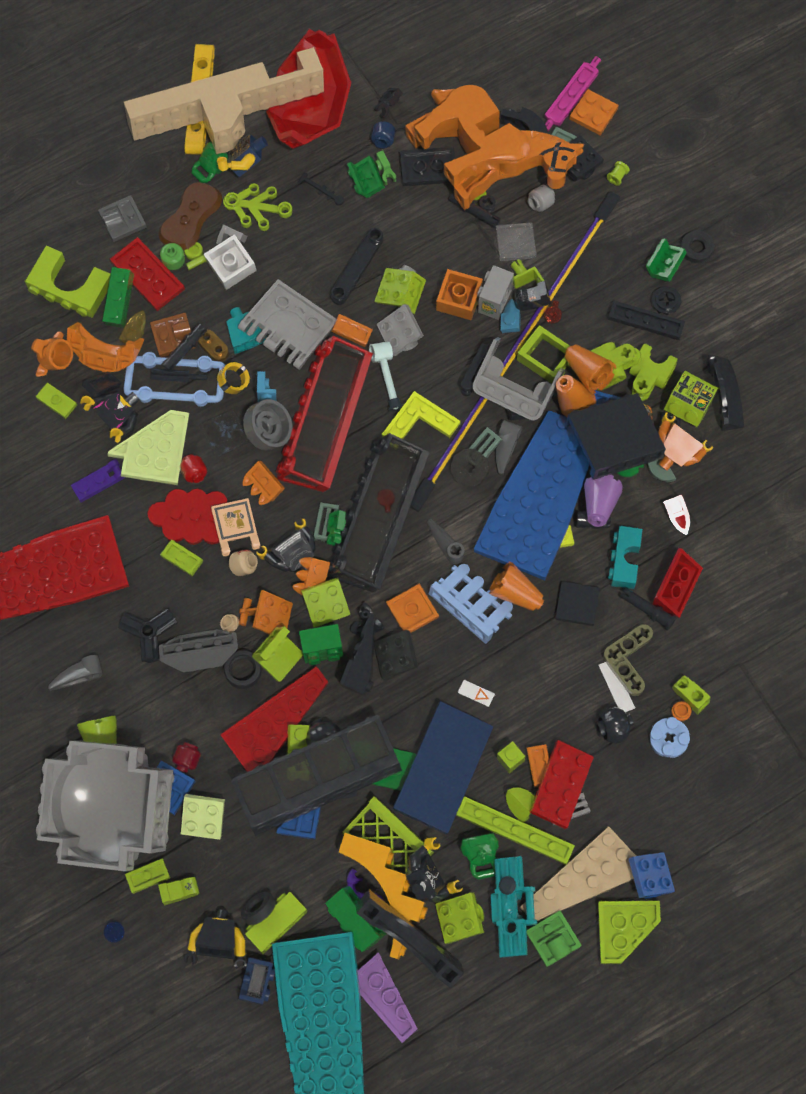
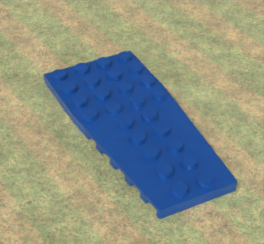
(537, 500)

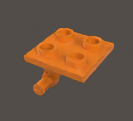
(269, 614)

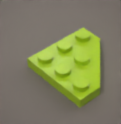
(624, 927)

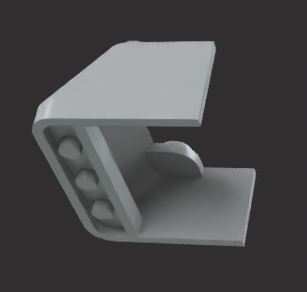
(508, 393)

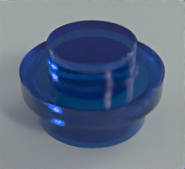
(114, 932)

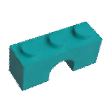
(623, 573)

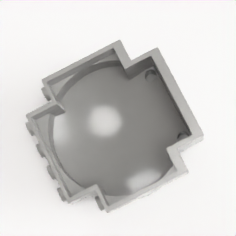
(104, 805)

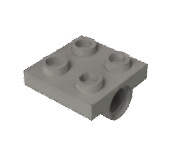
(400, 330)

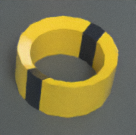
(243, 373)

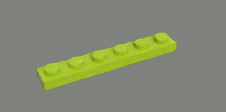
(515, 830)

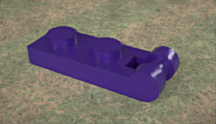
(97, 481)

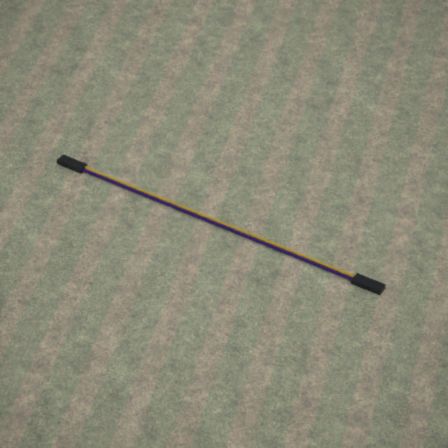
(427, 485)

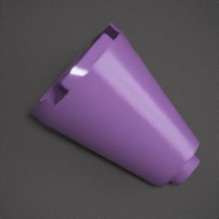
(601, 498)

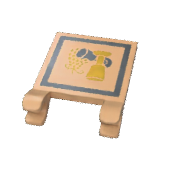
(234, 522)

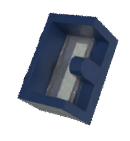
(256, 980)

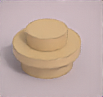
(229, 623)

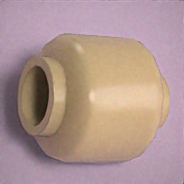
(243, 562)

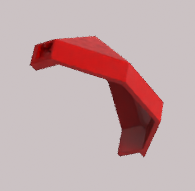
(318, 114)

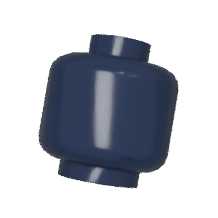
(383, 134)

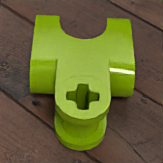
(621, 356)
(651, 374)

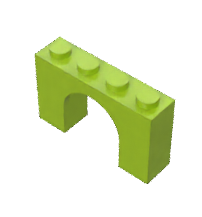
(83, 300)

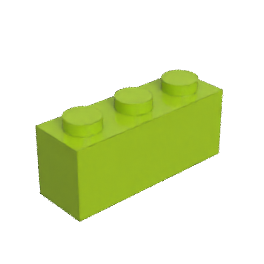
(283, 917)

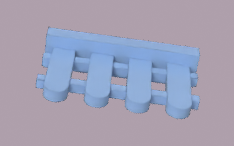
(458, 601)

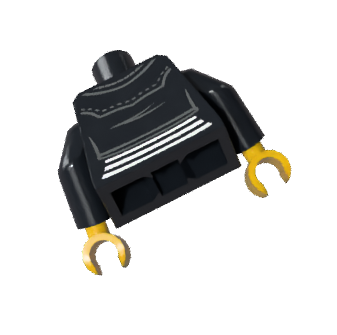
(291, 549)

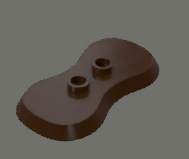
(195, 207)

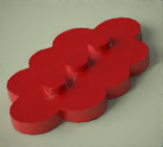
(187, 516)

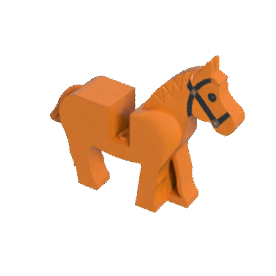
(489, 150)

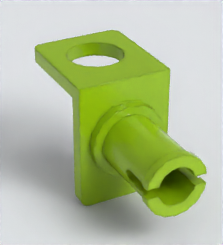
(523, 275)

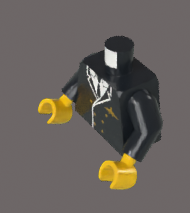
(424, 876)

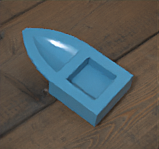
(510, 318)

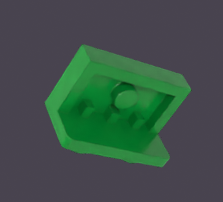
(366, 177)
(665, 261)

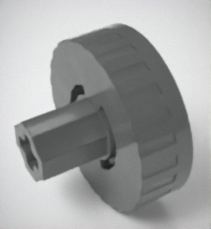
(260, 428)

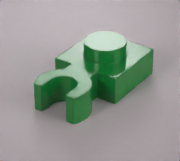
(335, 525)

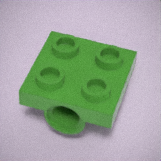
(553, 938)

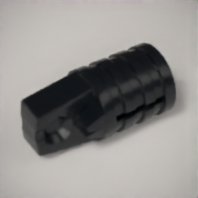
(582, 521)

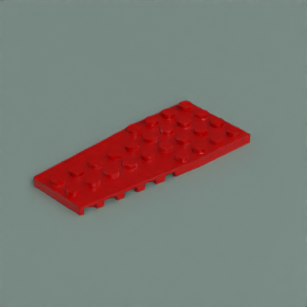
(61, 569)

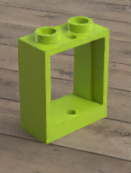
(524, 357)

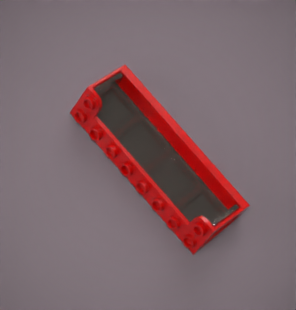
(324, 414)

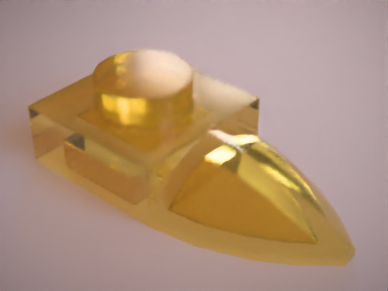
(134, 328)

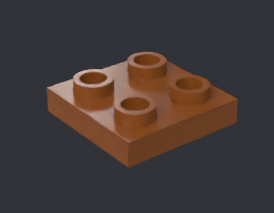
(170, 333)

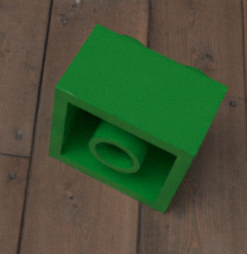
(321, 644)

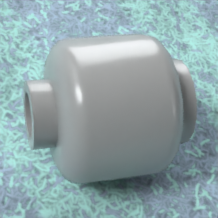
(541, 198)

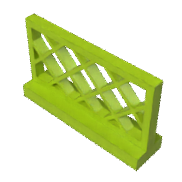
(395, 825)

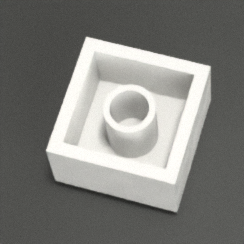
(230, 262)

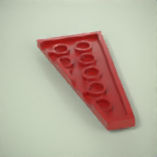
(265, 730)

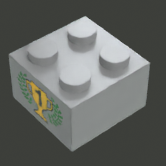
(495, 292)

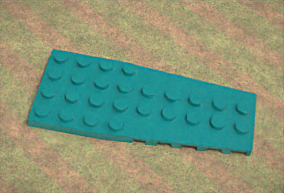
(321, 1013)

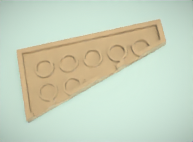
(591, 873)

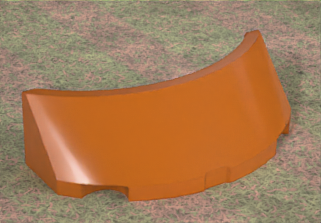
(99, 354)

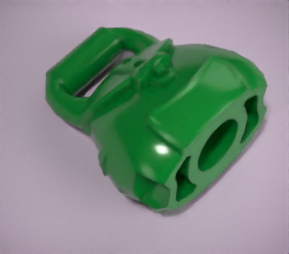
(209, 163)
(480, 852)

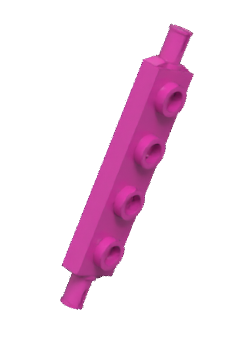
(572, 93)

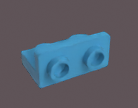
(263, 388)

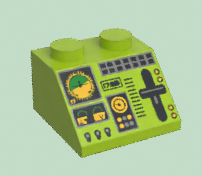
(691, 398)

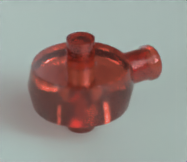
(553, 313)
(386, 499)

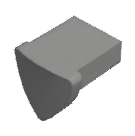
(227, 231)

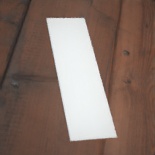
(618, 691)

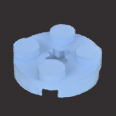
(670, 726)

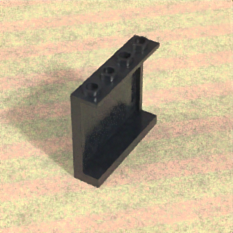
(616, 435)

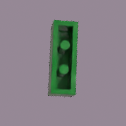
(118, 297)
(343, 908)

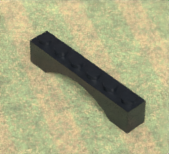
(434, 957)

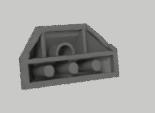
(199, 650)

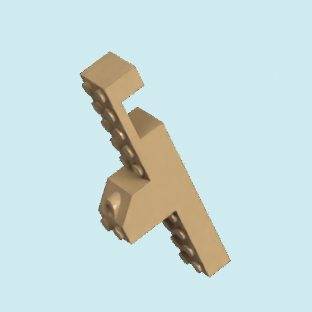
(223, 101)

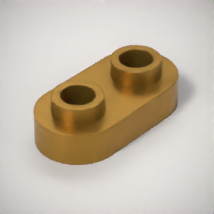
(212, 344)

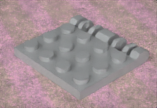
(290, 321)

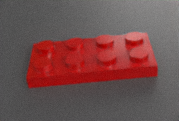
(151, 276)
(561, 784)

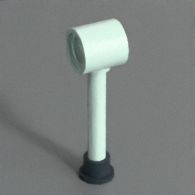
(382, 353)

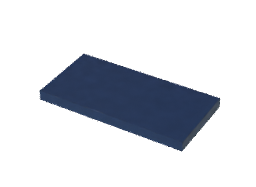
(443, 768)

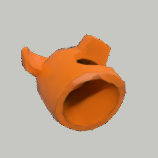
(52, 353)

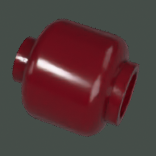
(186, 757)

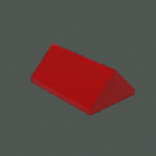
(678, 583)

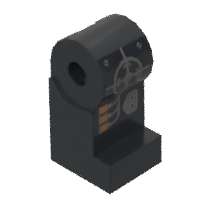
(533, 297)

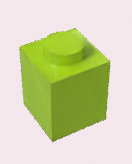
(510, 757)

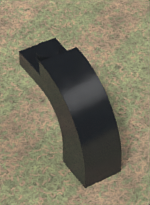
(525, 120)

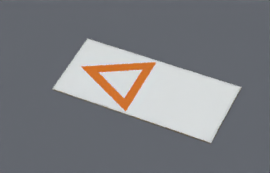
(476, 693)

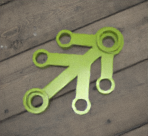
(255, 205)

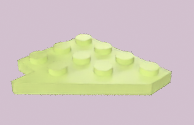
(155, 450)

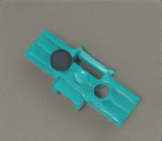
(504, 906)

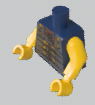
(244, 155)

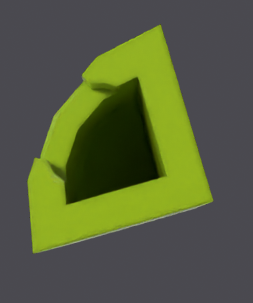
(520, 803)

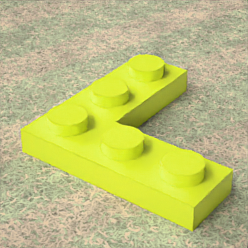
(420, 408)

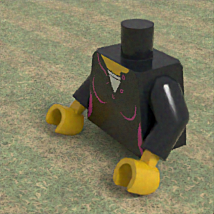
(114, 412)

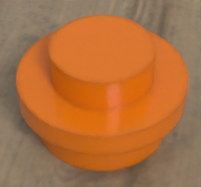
(681, 711)

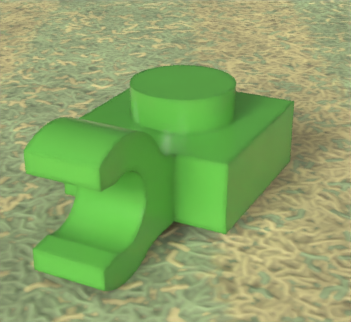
(383, 165)

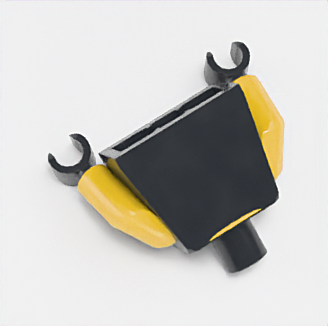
(217, 939)

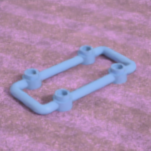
(200, 397)

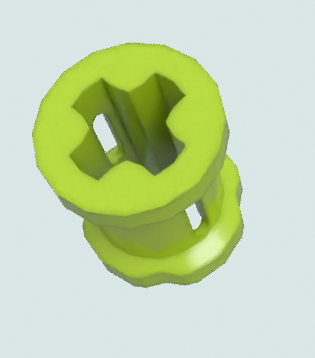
(618, 173)

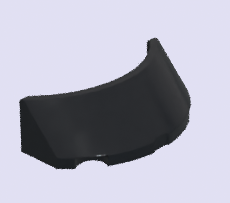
(727, 392)

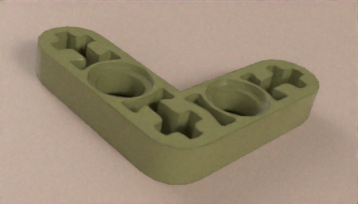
(621, 660)

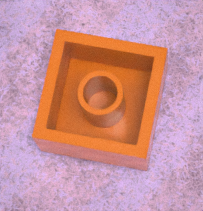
(458, 294)

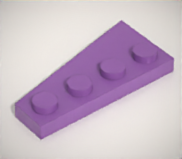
(383, 997)

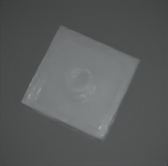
(516, 241)

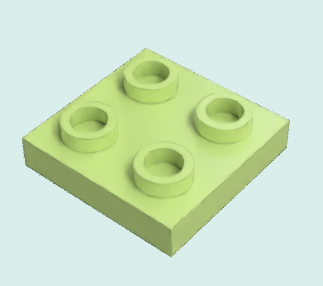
(202, 816)

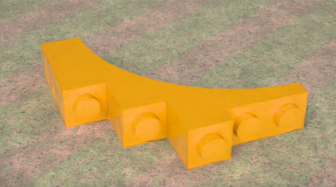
(376, 858)

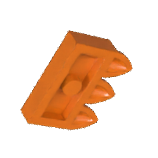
(263, 482)
(314, 575)

